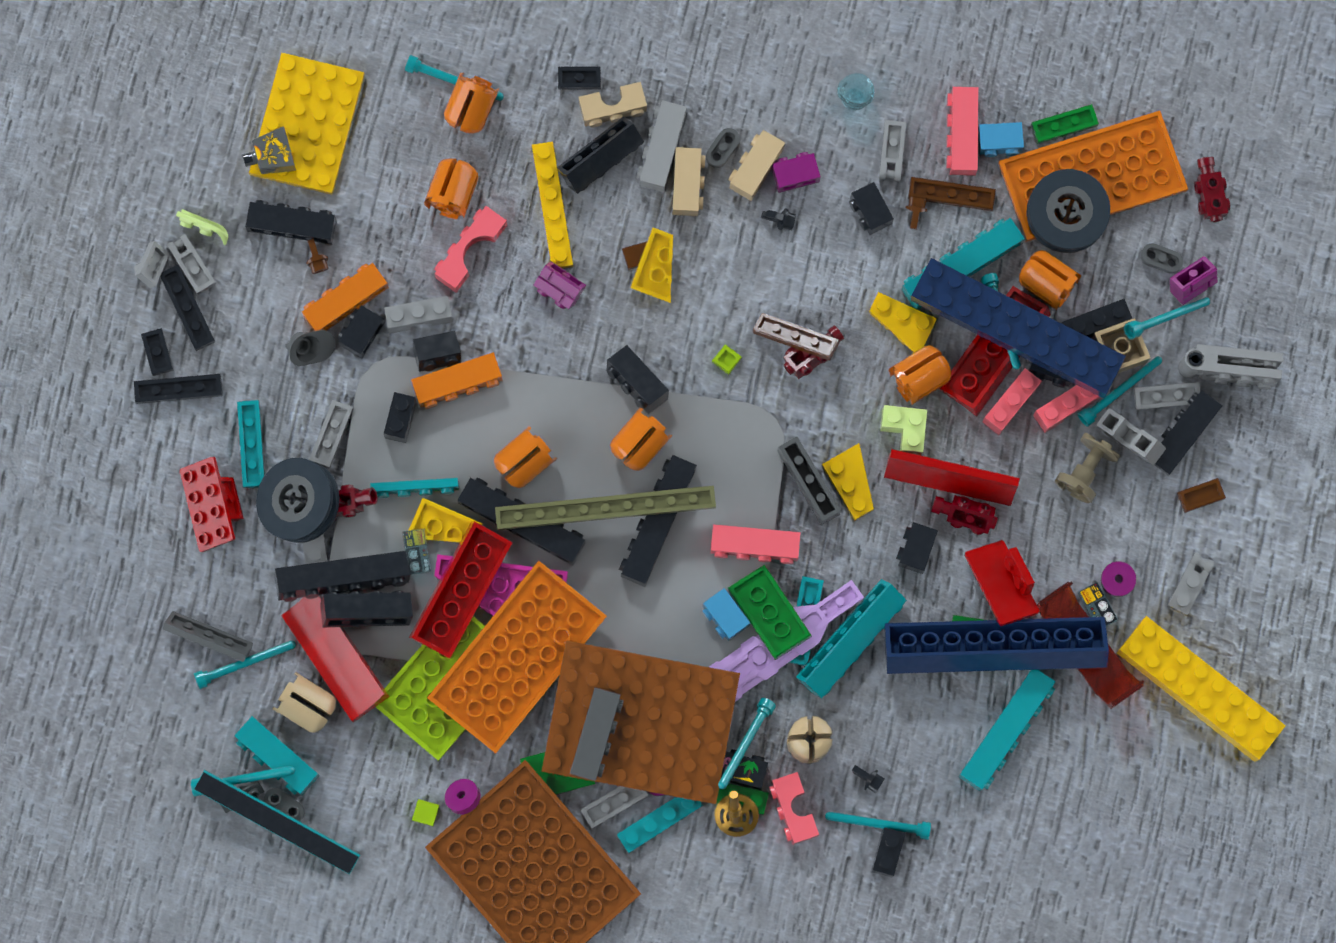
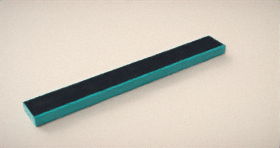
(276, 822)

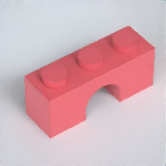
(1011, 401)
(1063, 406)
(798, 827)

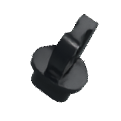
(784, 219)
(873, 780)

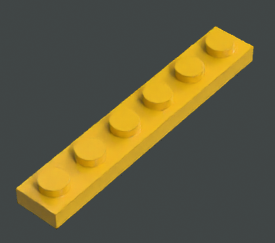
(552, 204)

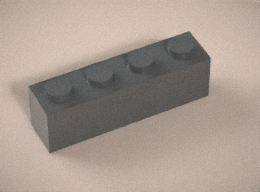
(809, 481)
(595, 734)

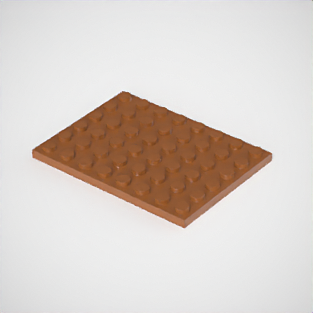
(669, 725)
(532, 865)

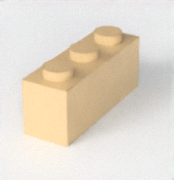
(756, 164)
(688, 181)

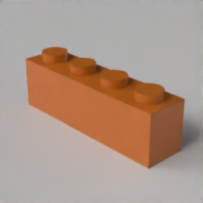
(344, 299)
(457, 380)

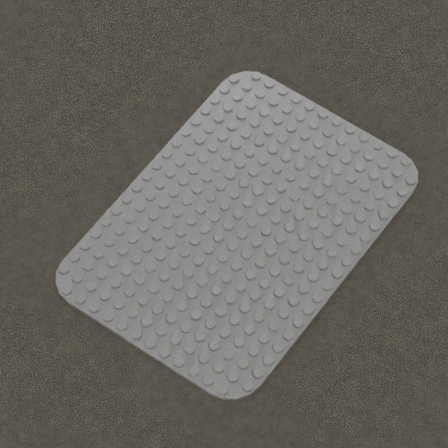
(577, 420)

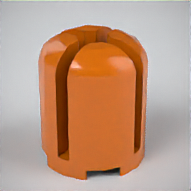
(470, 103)
(452, 188)
(1048, 278)
(921, 373)
(632, 434)
(516, 451)

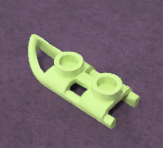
(206, 226)

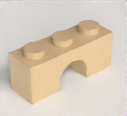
(596, 111)

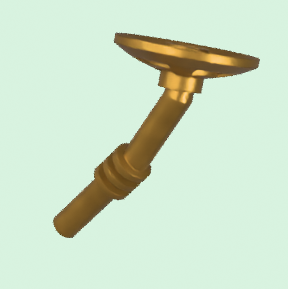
(736, 813)

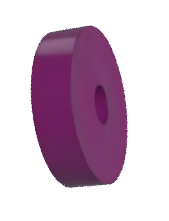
(1108, 579)
(468, 802)

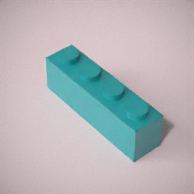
(275, 754)

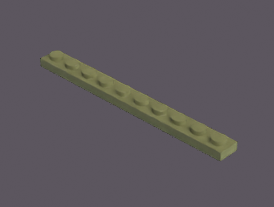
(605, 507)

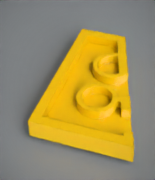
(655, 266)
(905, 322)
(850, 481)
(440, 522)

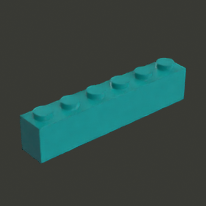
(977, 254)
(851, 638)
(1006, 730)

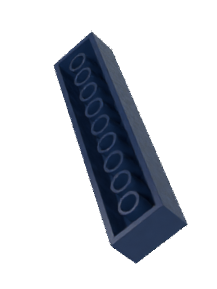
(1017, 328)
(992, 647)

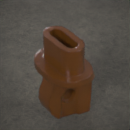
(916, 205)
(317, 262)

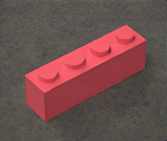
(963, 131)
(755, 543)

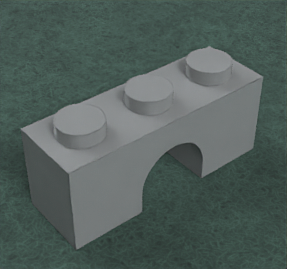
(430, 311)
(1131, 437)

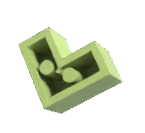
(910, 423)

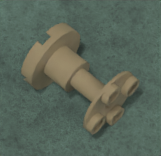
(1083, 475)

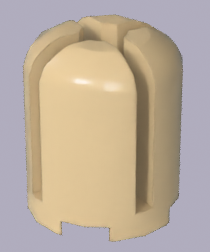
(300, 713)
(800, 748)

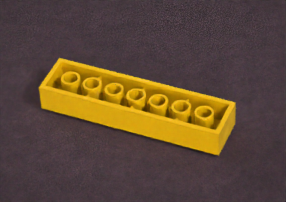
(1201, 689)

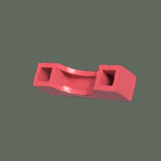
(486, 227)

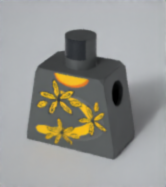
(271, 153)

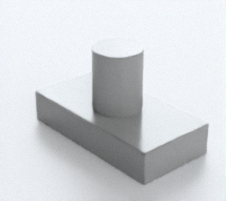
(151, 264)

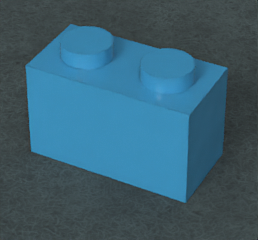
(1000, 139)
(725, 614)

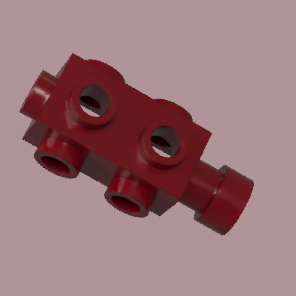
(1208, 193)
(803, 363)
(352, 500)
(966, 513)

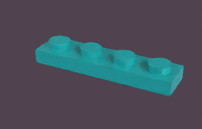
(250, 443)
(424, 487)
(808, 595)
(657, 822)

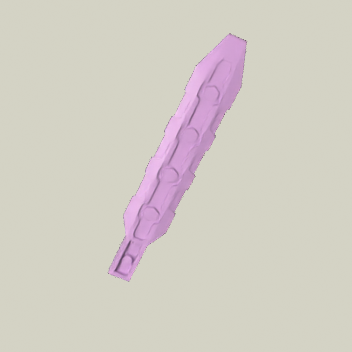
(756, 662)

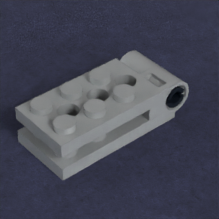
(1232, 366)

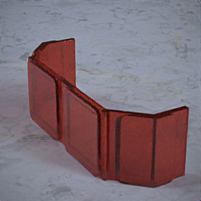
(1109, 683)

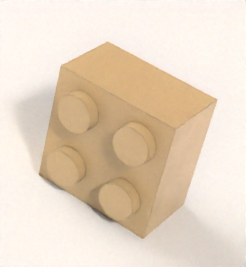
(1115, 338)

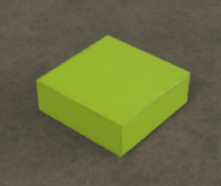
(726, 359)
(425, 812)

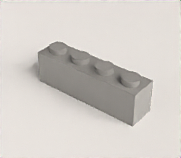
(662, 146)

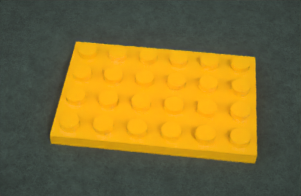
(317, 111)

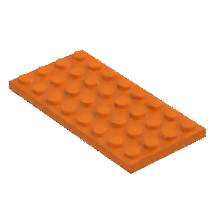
(1127, 158)
(515, 657)

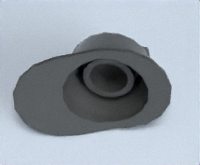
(310, 347)

